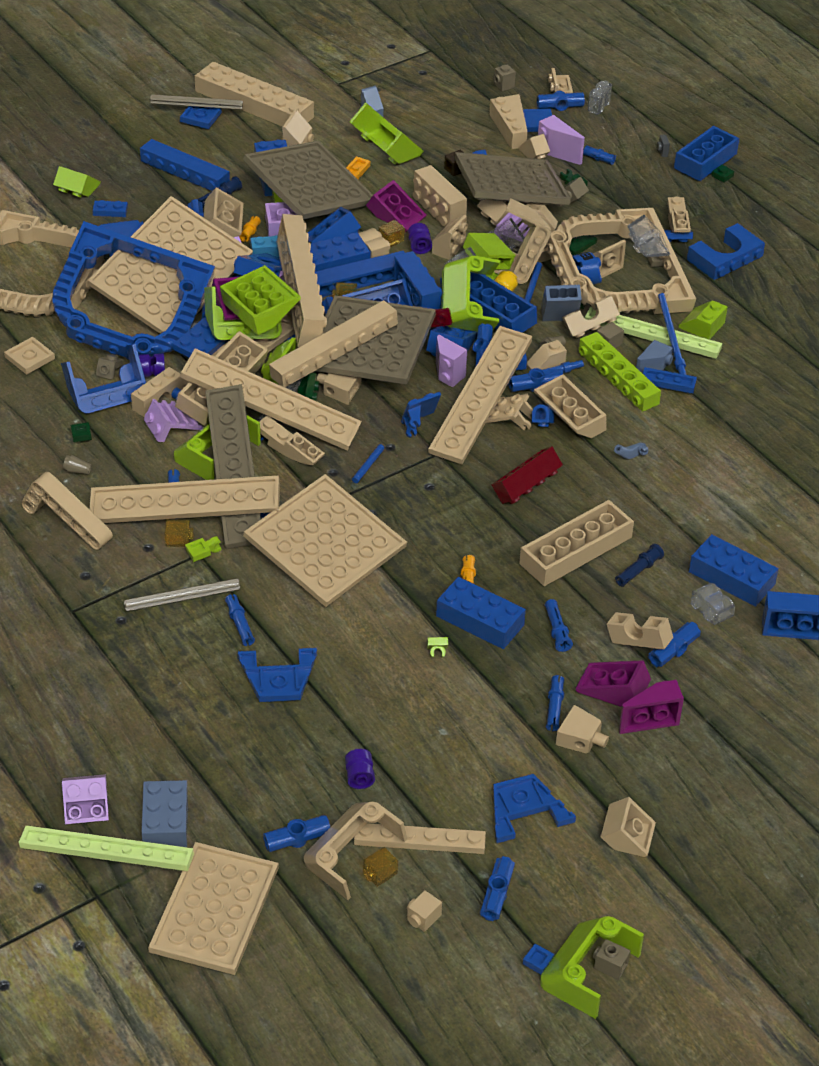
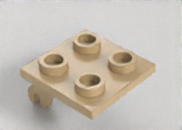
(509, 408)

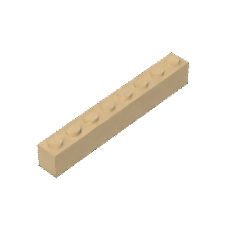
(333, 344)

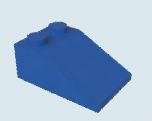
(335, 225)
(459, 336)

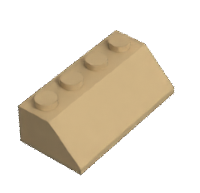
(573, 406)

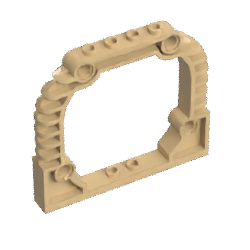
(26, 230)
(677, 291)

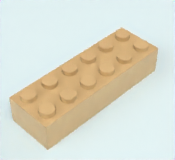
(240, 352)
(576, 542)

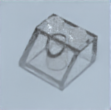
(647, 238)

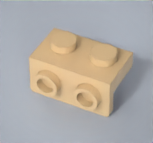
(559, 82)

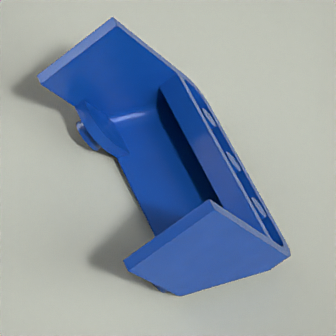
(109, 394)

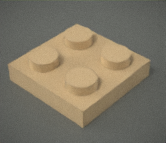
(29, 355)

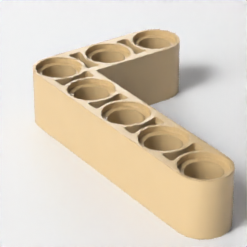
(66, 505)

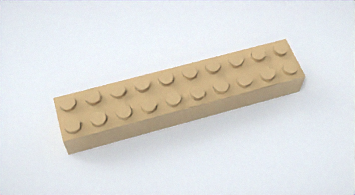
(300, 275)

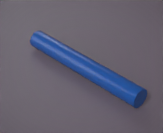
(368, 463)

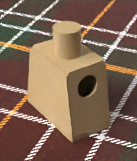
(339, 386)
(580, 731)

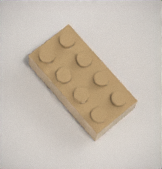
(438, 195)

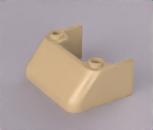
(533, 243)
(323, 854)

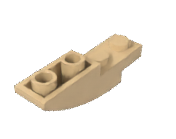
(678, 215)
(290, 445)

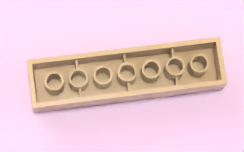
(257, 96)

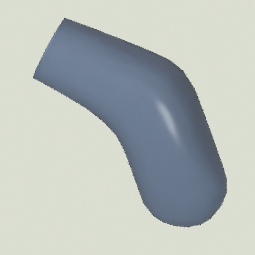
(631, 451)

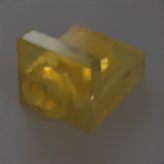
(344, 288)

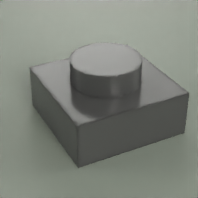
(663, 146)

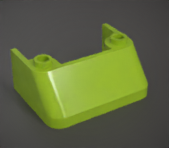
(385, 135)
(456, 292)
(227, 329)
(191, 452)
(564, 974)

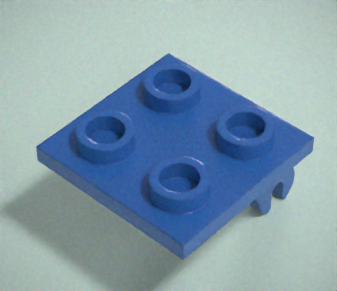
(417, 409)

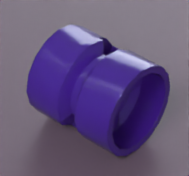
(419, 238)
(152, 365)
(359, 768)

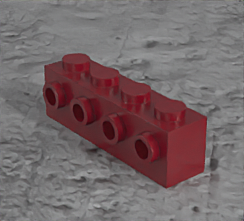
(527, 475)

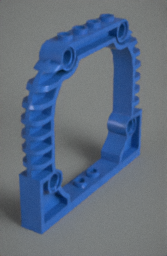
(98, 241)

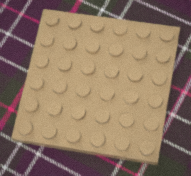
(325, 540)

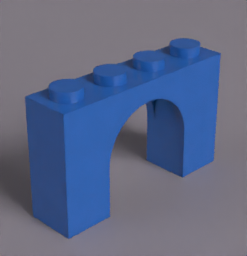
(248, 263)
(718, 264)

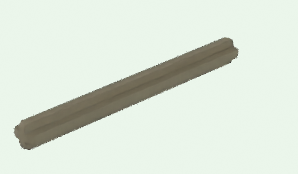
(196, 102)
(181, 594)

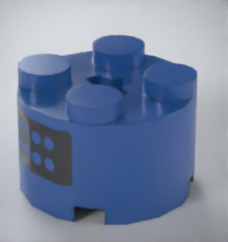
(588, 266)

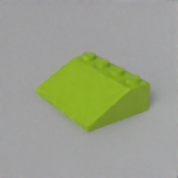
(259, 298)

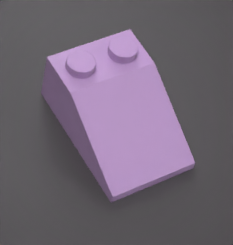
(562, 140)

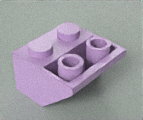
(85, 799)

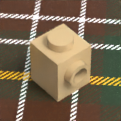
(424, 911)

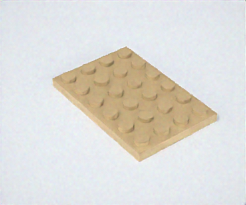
(214, 908)

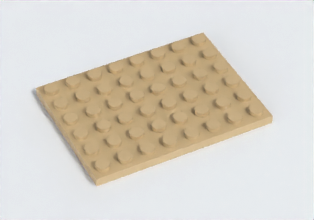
(150, 288)

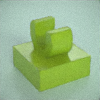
(437, 643)

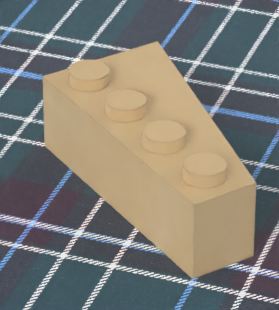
(509, 119)

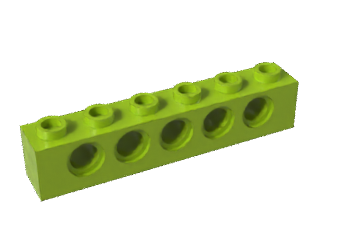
(619, 371)

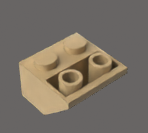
(451, 238)

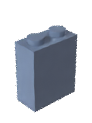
(560, 301)

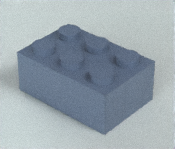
(165, 812)

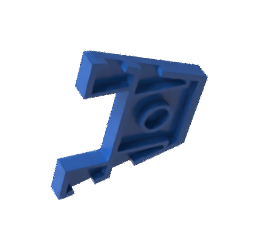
(280, 681)
(523, 798)

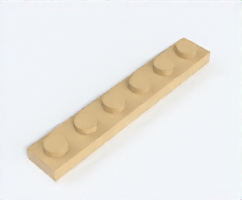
(423, 839)

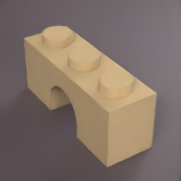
(605, 311)
(159, 385)
(653, 634)

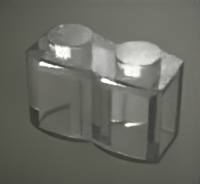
(599, 97)
(712, 603)

